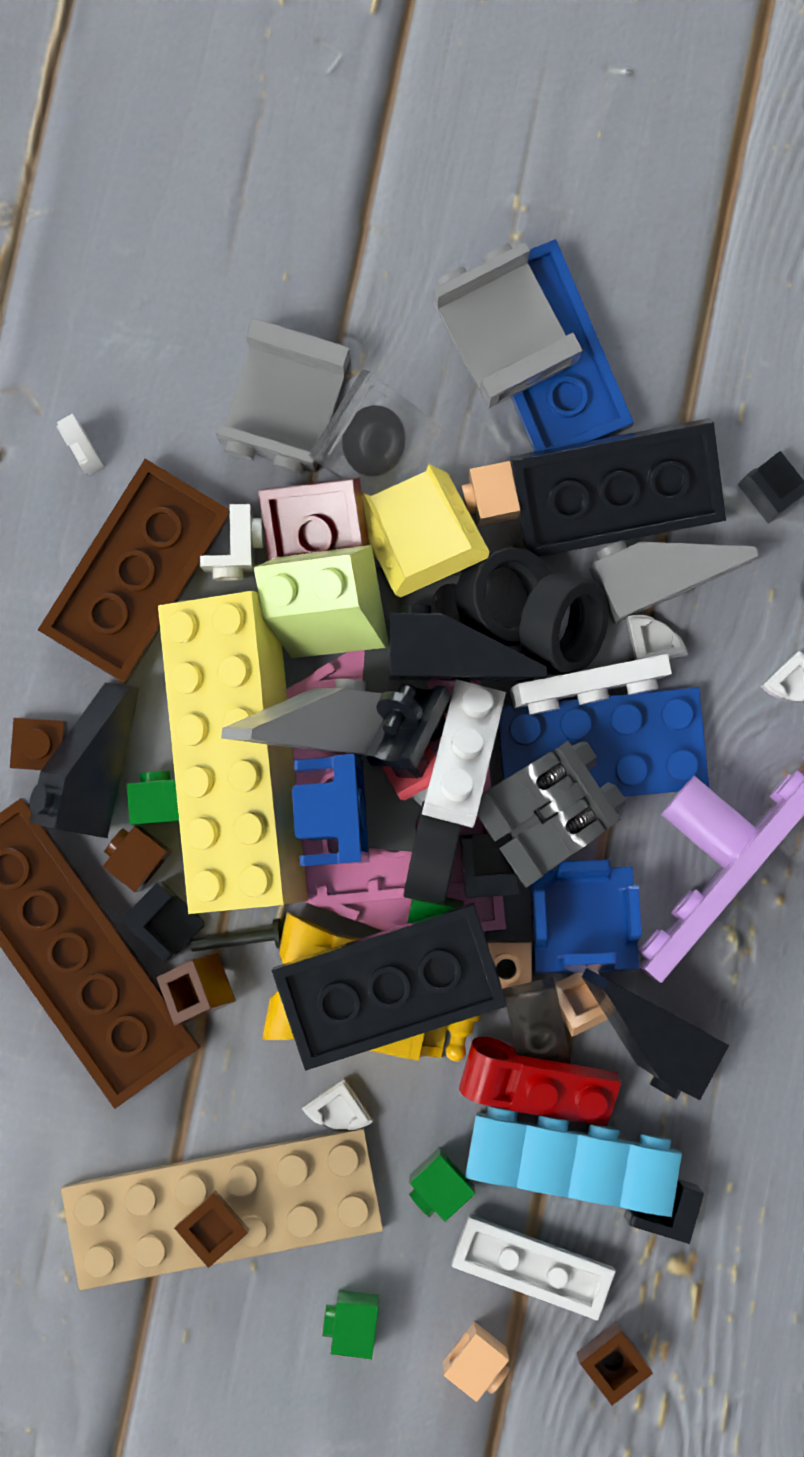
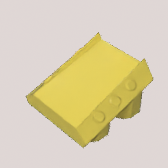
(422, 531)

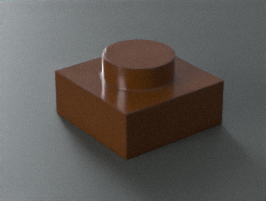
(35, 742)
(212, 1228)

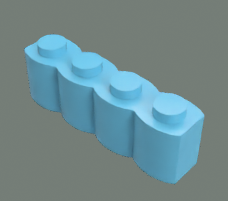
(573, 1163)

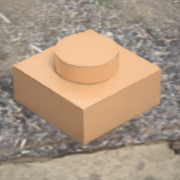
(578, 1005)

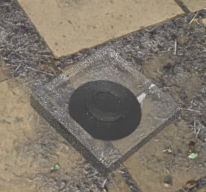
(375, 436)

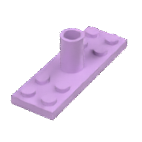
(733, 845)

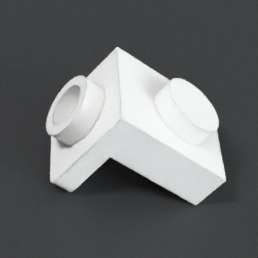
(245, 536)

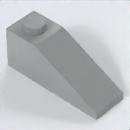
(658, 571)
(317, 720)

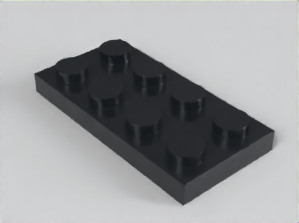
(619, 488)
(389, 986)

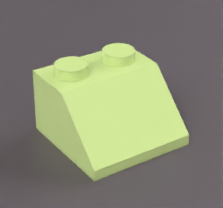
(323, 601)

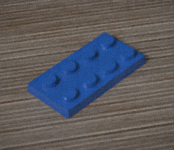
(585, 398)
(640, 739)

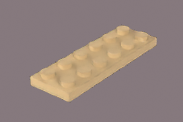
(282, 1191)

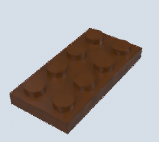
(132, 566)

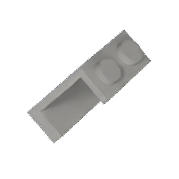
(503, 324)
(283, 396)

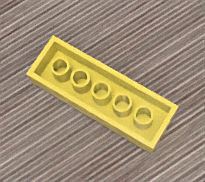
(229, 792)

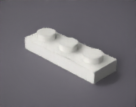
(590, 684)
(464, 753)
(533, 1267)

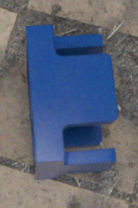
(333, 810)
(585, 919)

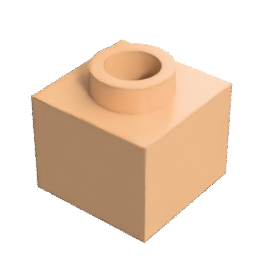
(491, 494)
(520, 953)
(477, 1363)

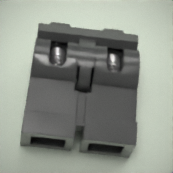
(566, 798)

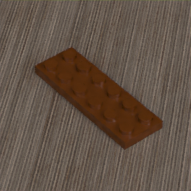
(82, 964)

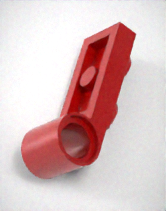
(537, 1086)

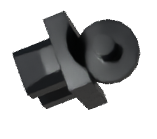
(408, 724)

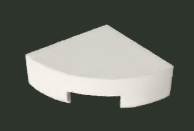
(80, 444)
(653, 638)
(788, 680)
(338, 1108)

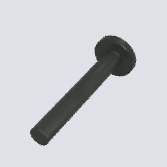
(241, 938)

